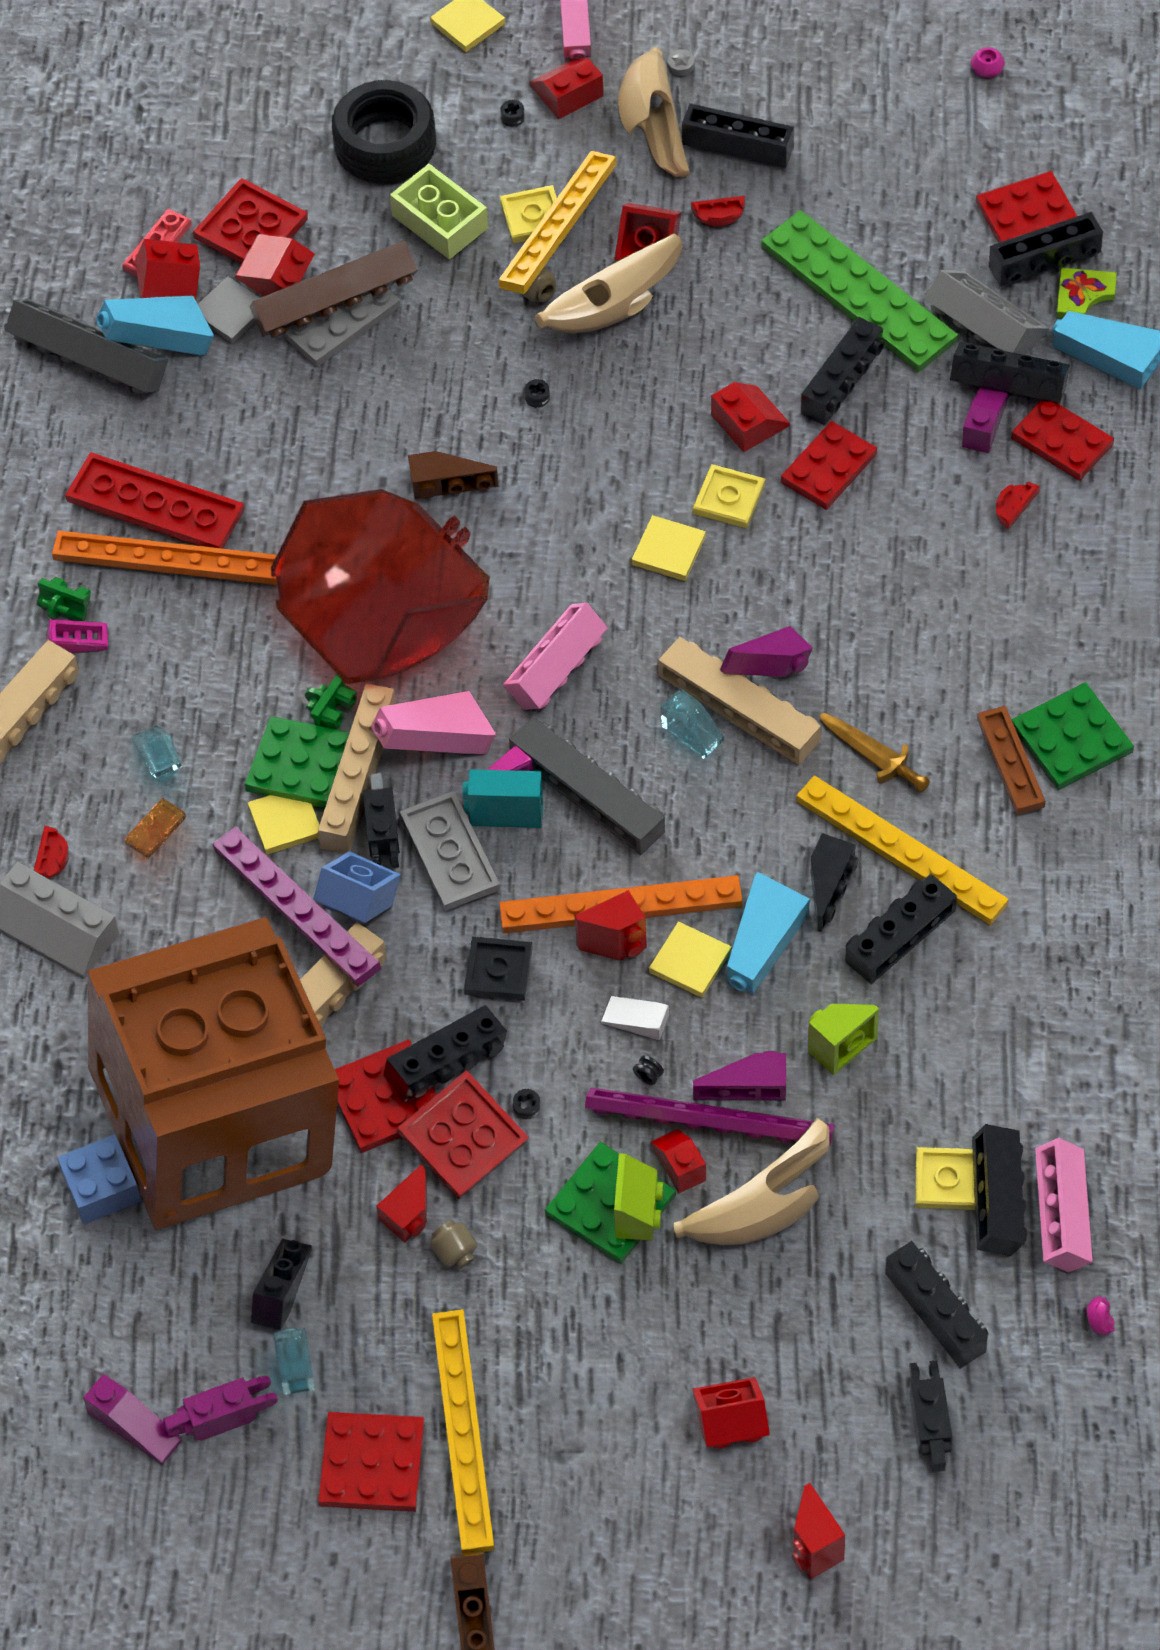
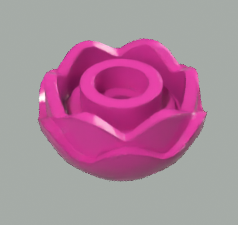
(987, 62)
(1099, 1316)

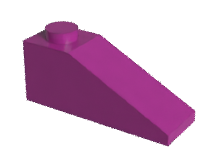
(984, 419)
(769, 655)
(751, 1078)
(129, 1418)

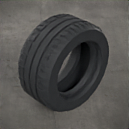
(377, 102)

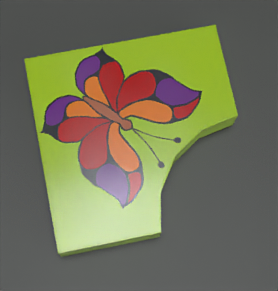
(1083, 289)

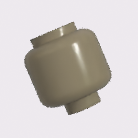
(542, 287)
(453, 1244)

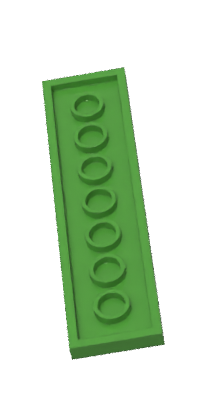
(859, 289)

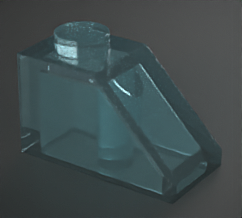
(690, 723)
(157, 752)

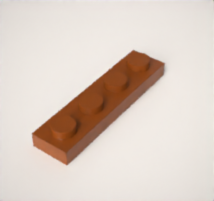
(1011, 760)

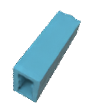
(157, 323)
(1110, 346)
(766, 928)

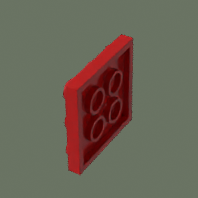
(1025, 206)
(244, 215)
(371, 1103)
(462, 1134)
(371, 1461)

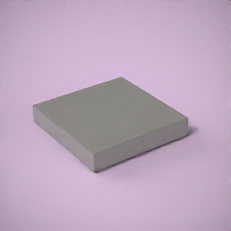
(229, 310)

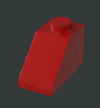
(680, 1160)
(406, 1206)

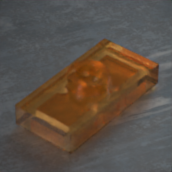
(155, 828)

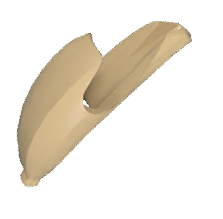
(641, 82)
(613, 292)
(756, 1208)

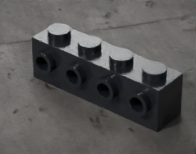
(737, 135)
(1045, 249)
(842, 371)
(1009, 372)
(900, 928)
(445, 1053)
(998, 1190)
(937, 1304)

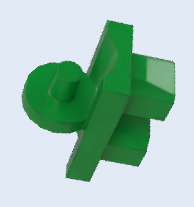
(63, 600)
(325, 701)

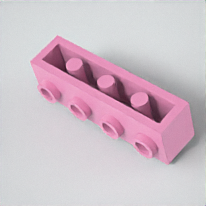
(555, 656)
(1063, 1205)

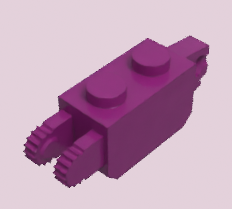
(220, 1409)

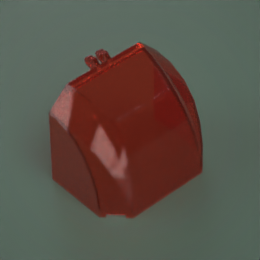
(376, 583)

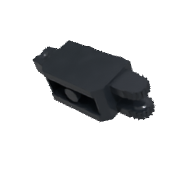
(381, 821)
(930, 1415)

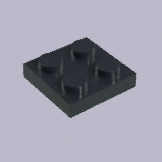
(498, 968)

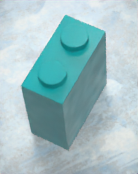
(504, 798)

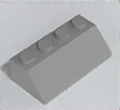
(984, 312)
(54, 920)

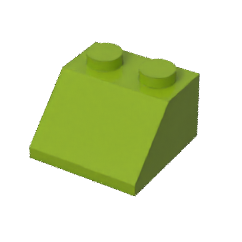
(841, 1033)
(636, 1199)

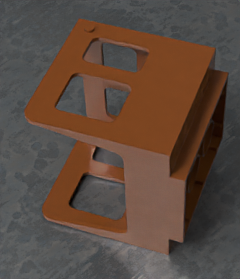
(208, 1060)

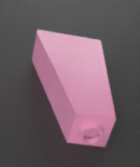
(575, 28)
(436, 725)

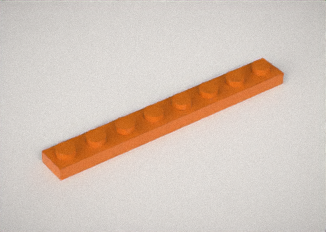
(164, 557)
(652, 900)

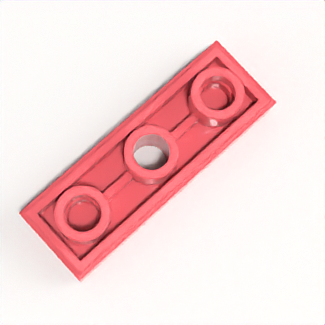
(168, 228)

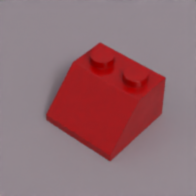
(569, 86)
(644, 226)
(274, 264)
(167, 269)
(746, 414)
(612, 928)
(731, 1412)
(817, 1536)

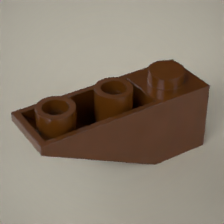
(443, 474)
(472, 1601)

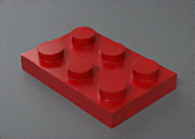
(1062, 438)
(828, 465)

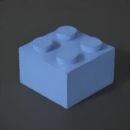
(356, 887)
(99, 1179)

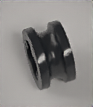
(512, 106)
(539, 399)
(648, 1070)
(523, 1095)

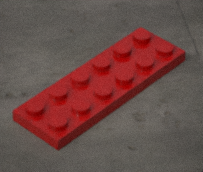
(154, 502)

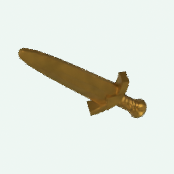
(877, 753)

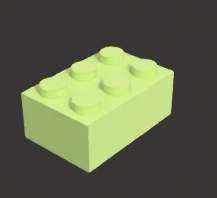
(439, 211)

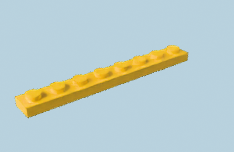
(557, 222)
(900, 848)
(463, 1432)

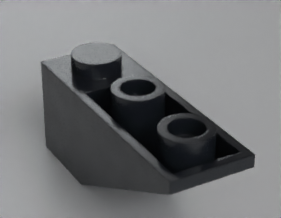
(830, 866)
(280, 1284)

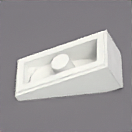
(636, 1016)

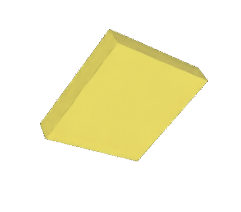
(467, 22)
(525, 210)
(729, 496)
(668, 548)
(283, 822)
(690, 959)
(944, 1178)

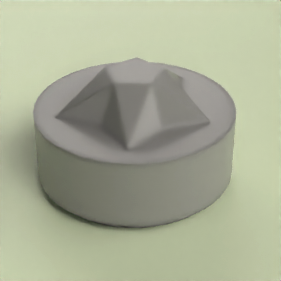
(681, 62)

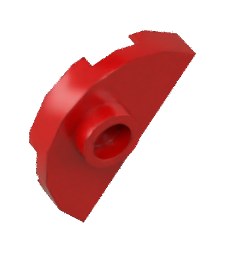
(719, 211)
(1013, 502)
(52, 853)

